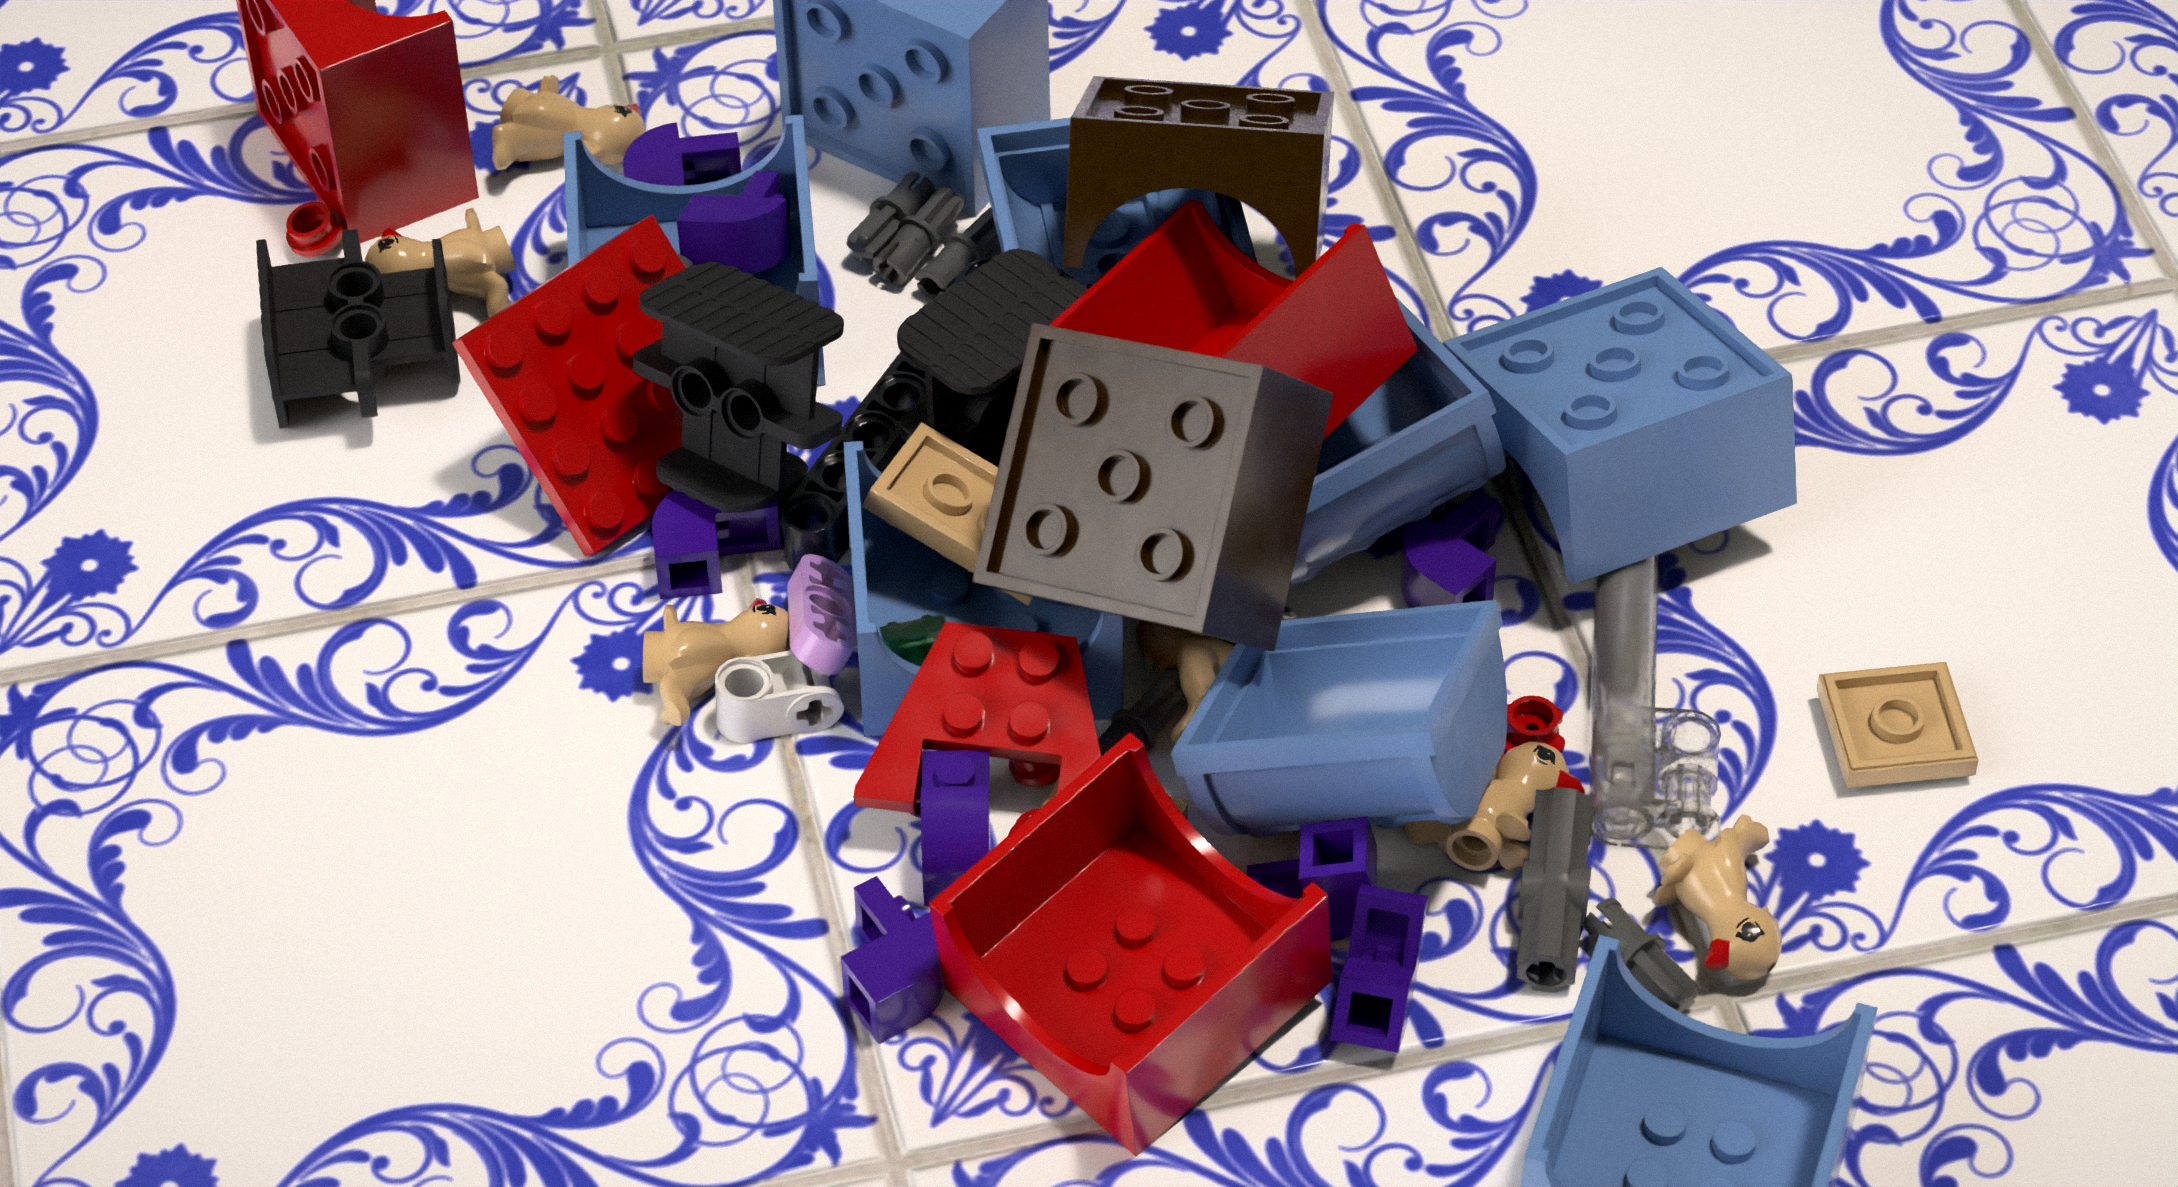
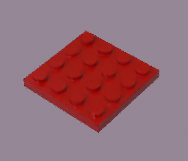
(568, 389)

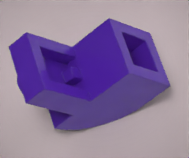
(674, 161)
(738, 230)
(694, 535)
(1447, 558)
(953, 816)
(1335, 858)
(1380, 968)
(898, 972)

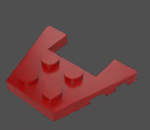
(991, 692)

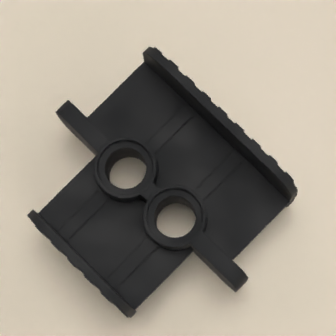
(346, 324)
(976, 346)
(744, 378)

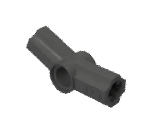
(1554, 889)

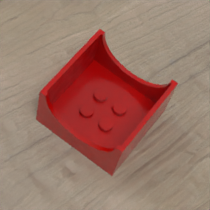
(363, 106)
(1207, 297)
(1127, 949)

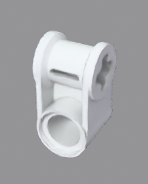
(772, 697)

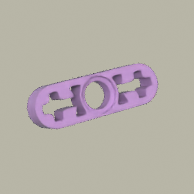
(821, 614)

